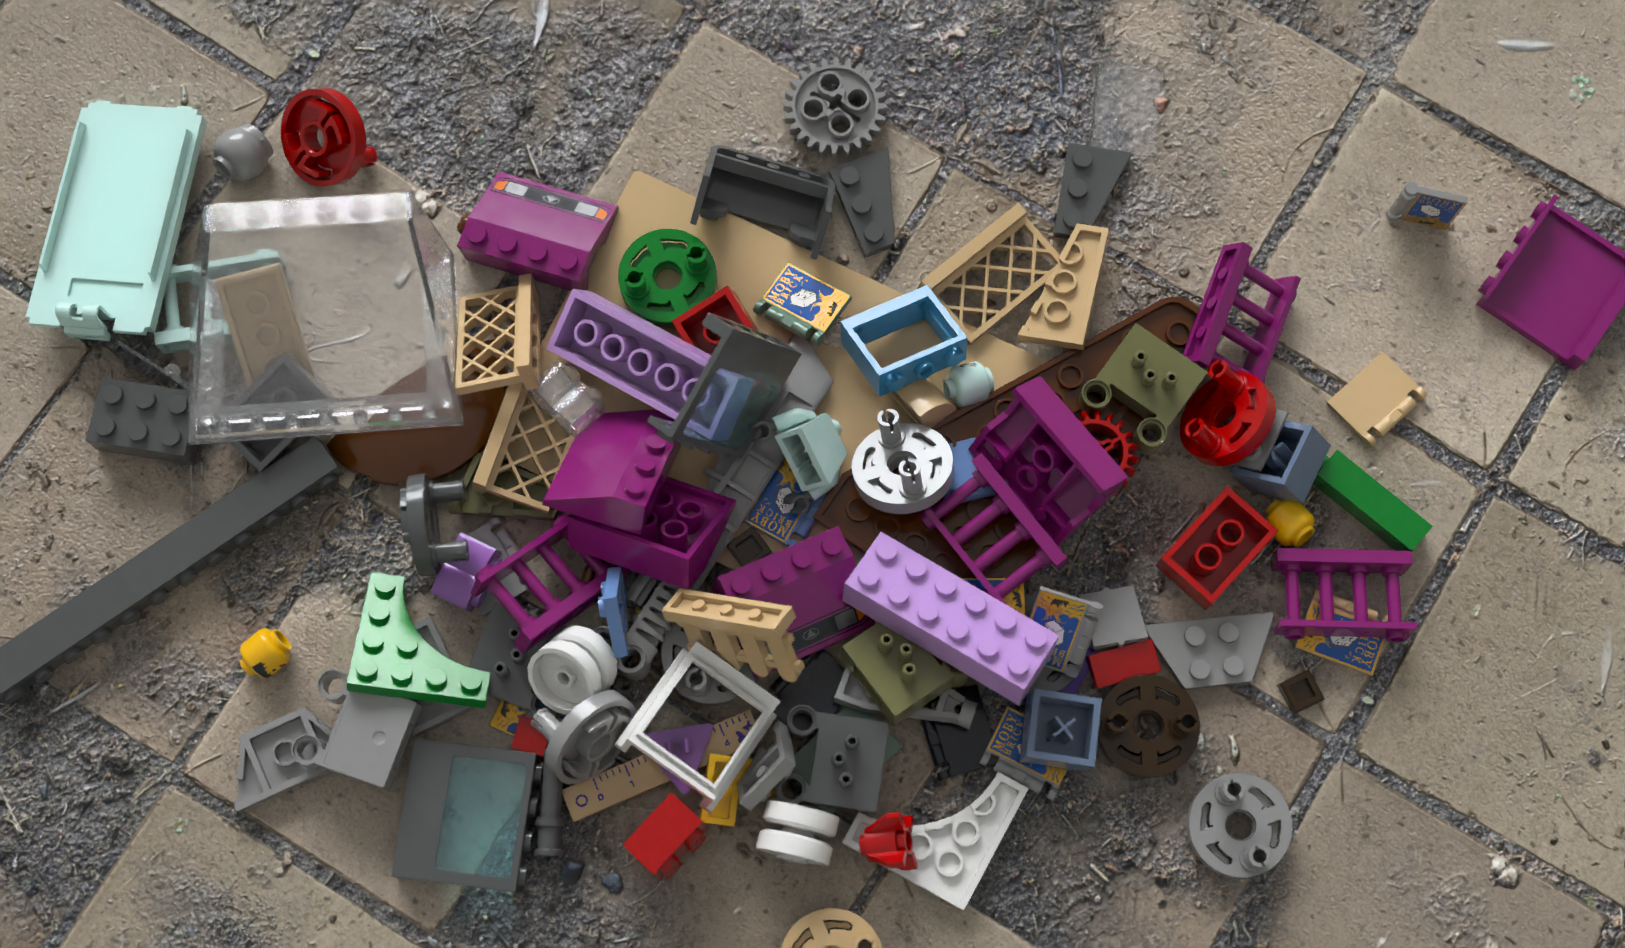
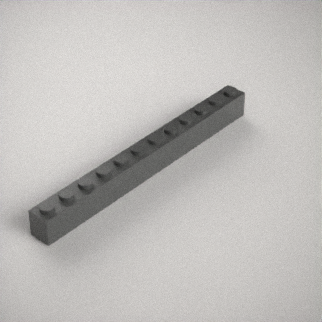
(164, 566)

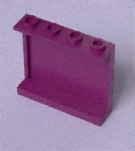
(1558, 285)

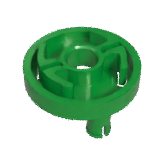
(639, 284)

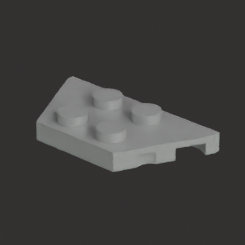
(1212, 649)
(267, 759)

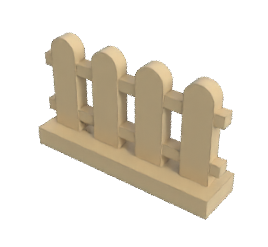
(740, 617)

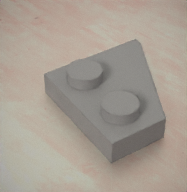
(767, 769)

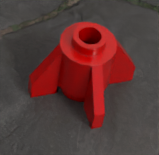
(890, 842)

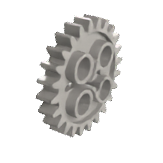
(819, 130)

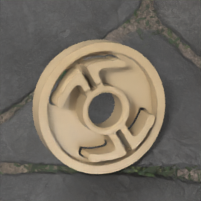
(860, 936)

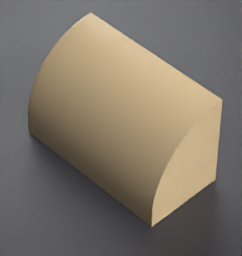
(923, 402)

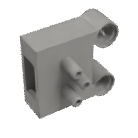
(366, 736)

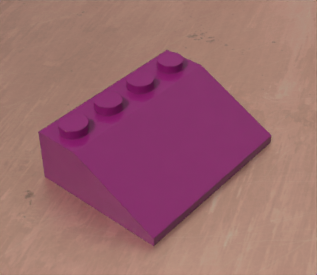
(614, 471)
(674, 539)

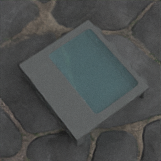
(731, 391)
(467, 815)

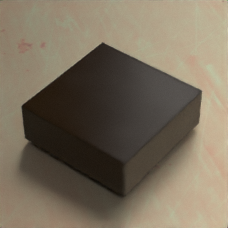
(748, 547)
(1300, 692)

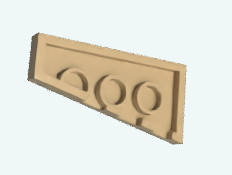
(1069, 294)

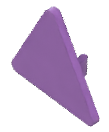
(685, 744)

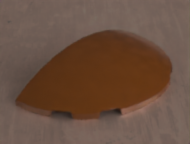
(438, 451)

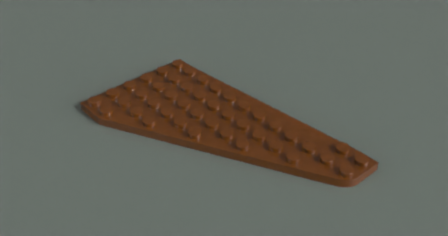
(1066, 374)

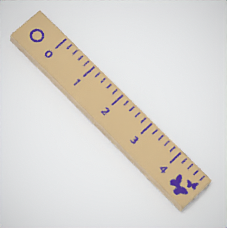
(645, 774)

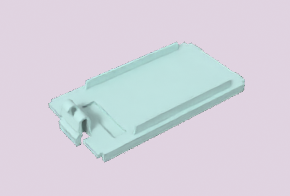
(116, 219)

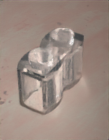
(567, 398)

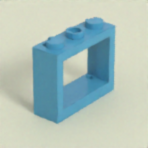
(892, 317)

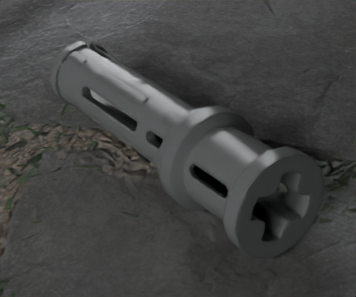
(550, 821)

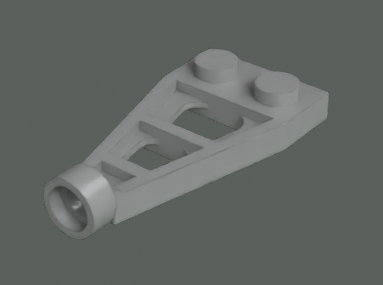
(853, 695)

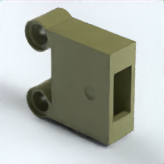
(1149, 381)
(897, 672)

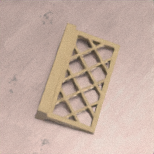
(981, 248)
(522, 333)
(499, 441)

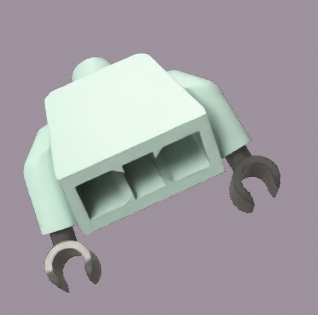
(811, 450)

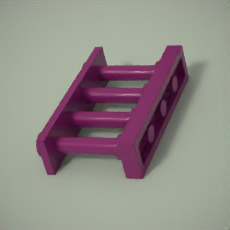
(1216, 305)
(1004, 502)
(1357, 565)
(556, 611)

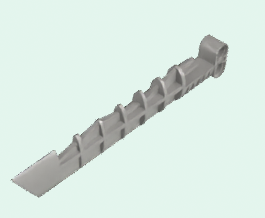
(734, 478)

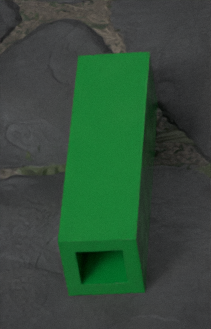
(1371, 503)

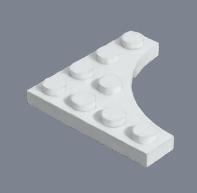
(959, 847)

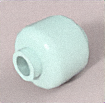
(968, 384)

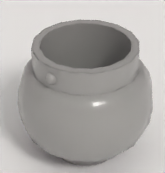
(242, 153)

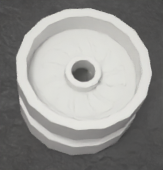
(571, 668)
(798, 827)

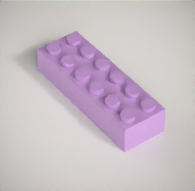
(627, 351)
(949, 618)

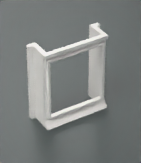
(729, 678)

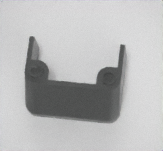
(766, 193)

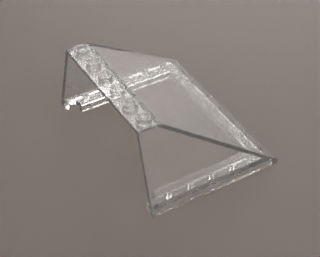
(321, 320)

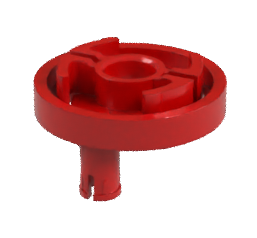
(343, 137)
(1217, 400)

